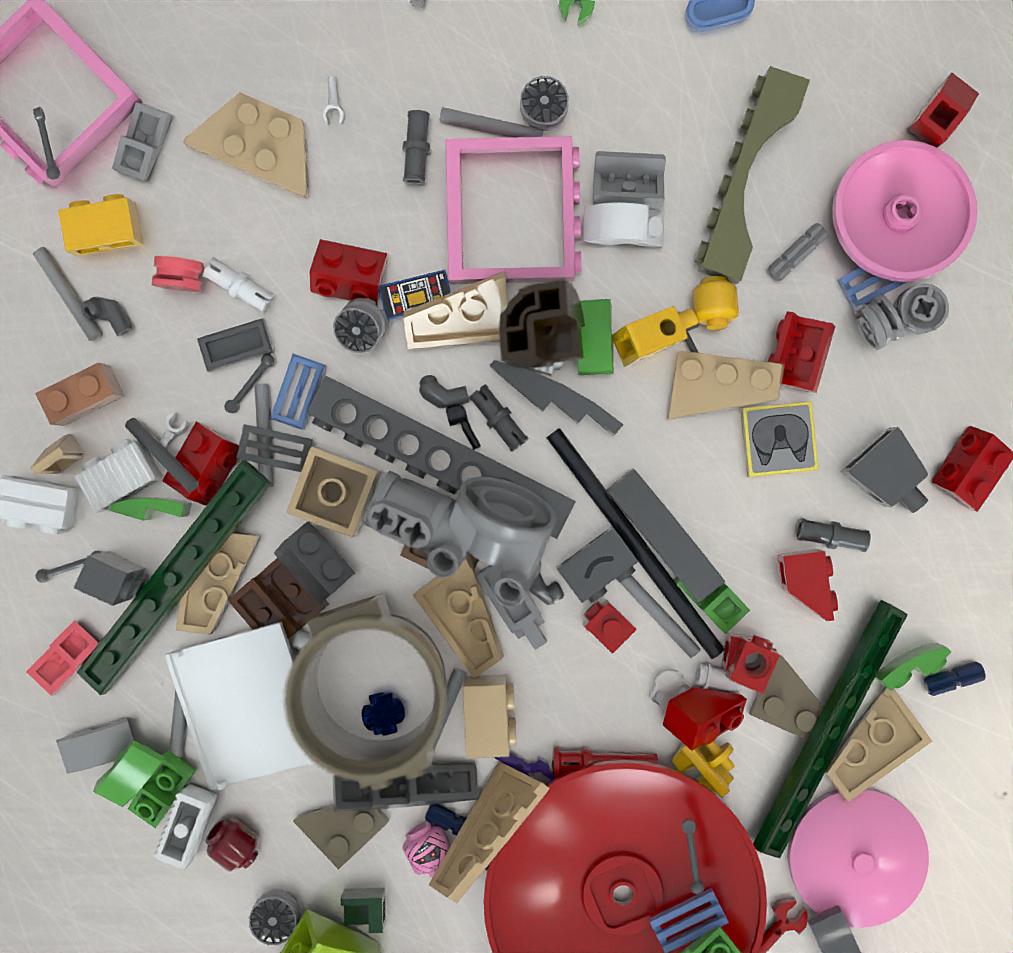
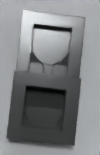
(833, 932)

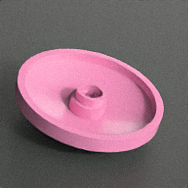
(904, 211)
(859, 857)

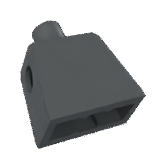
(889, 471)

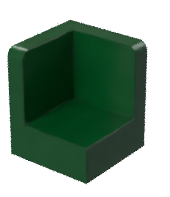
(365, 907)

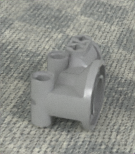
(488, 519)

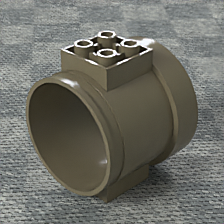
(327, 743)

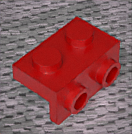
(346, 271)
(802, 350)
(207, 459)
(974, 467)

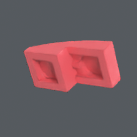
(63, 658)

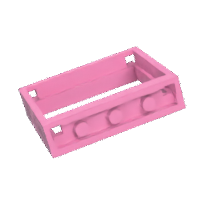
(12, 34)
(570, 195)

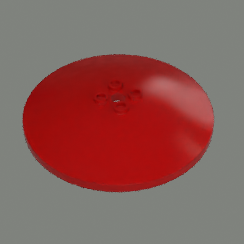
(615, 829)

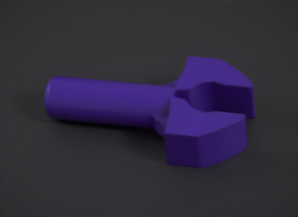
(519, 764)

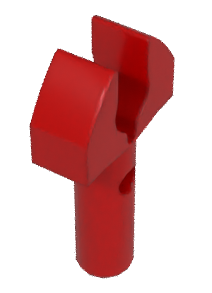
(783, 923)

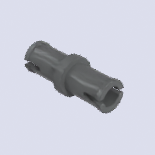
(416, 147)
(498, 418)
(833, 535)

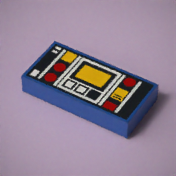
(412, 292)

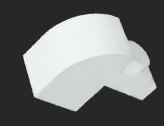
(623, 224)

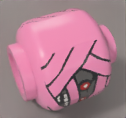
(426, 848)

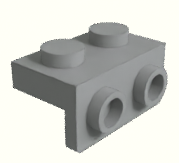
(629, 178)

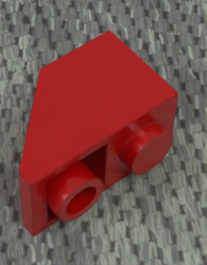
(944, 111)
(807, 580)
(703, 715)

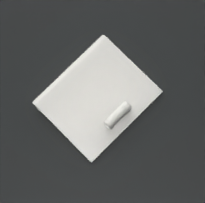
(236, 704)

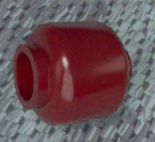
(232, 845)

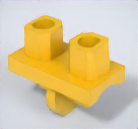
(711, 762)

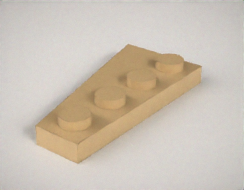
(490, 824)

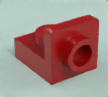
(608, 625)

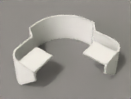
(659, 696)

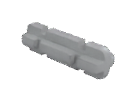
(798, 251)

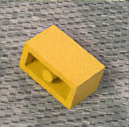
(100, 225)

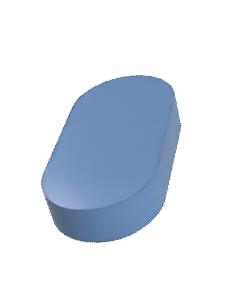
(714, 14)

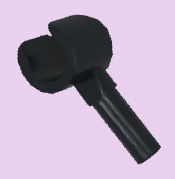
(458, 415)

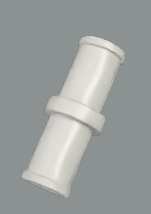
(238, 284)

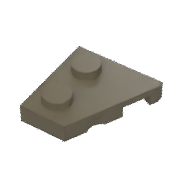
(787, 702)
(341, 833)

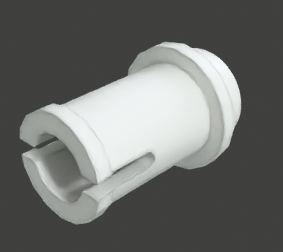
(715, 678)

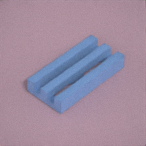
(851, 291)
(284, 390)
(694, 932)

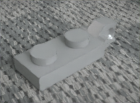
(520, 619)

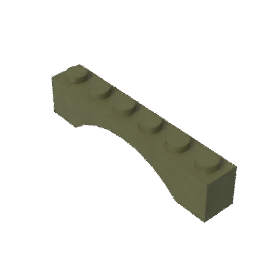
(776, 105)

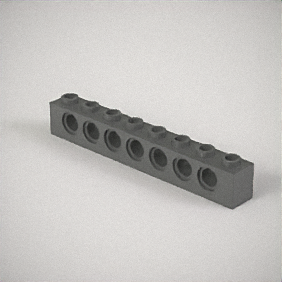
(333, 395)

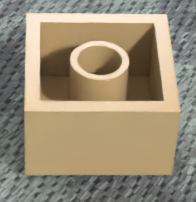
(333, 491)
(486, 718)

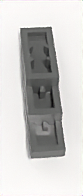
(543, 391)
(666, 535)
(437, 786)

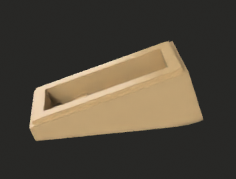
(58, 456)

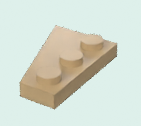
(719, 382)
(209, 594)
(462, 617)

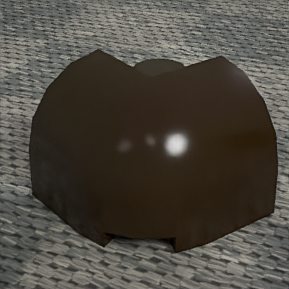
(542, 326)

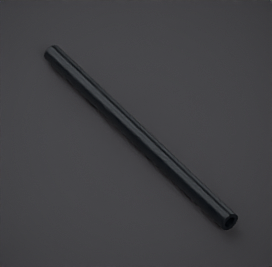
(635, 543)

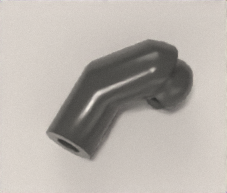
(107, 310)
(440, 396)
(545, 593)

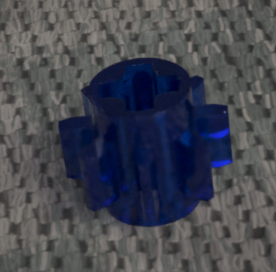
(383, 714)

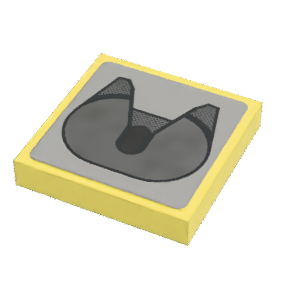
(779, 439)

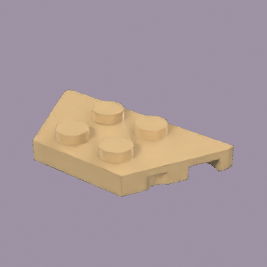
(256, 141)

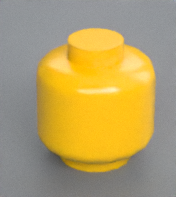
(715, 302)

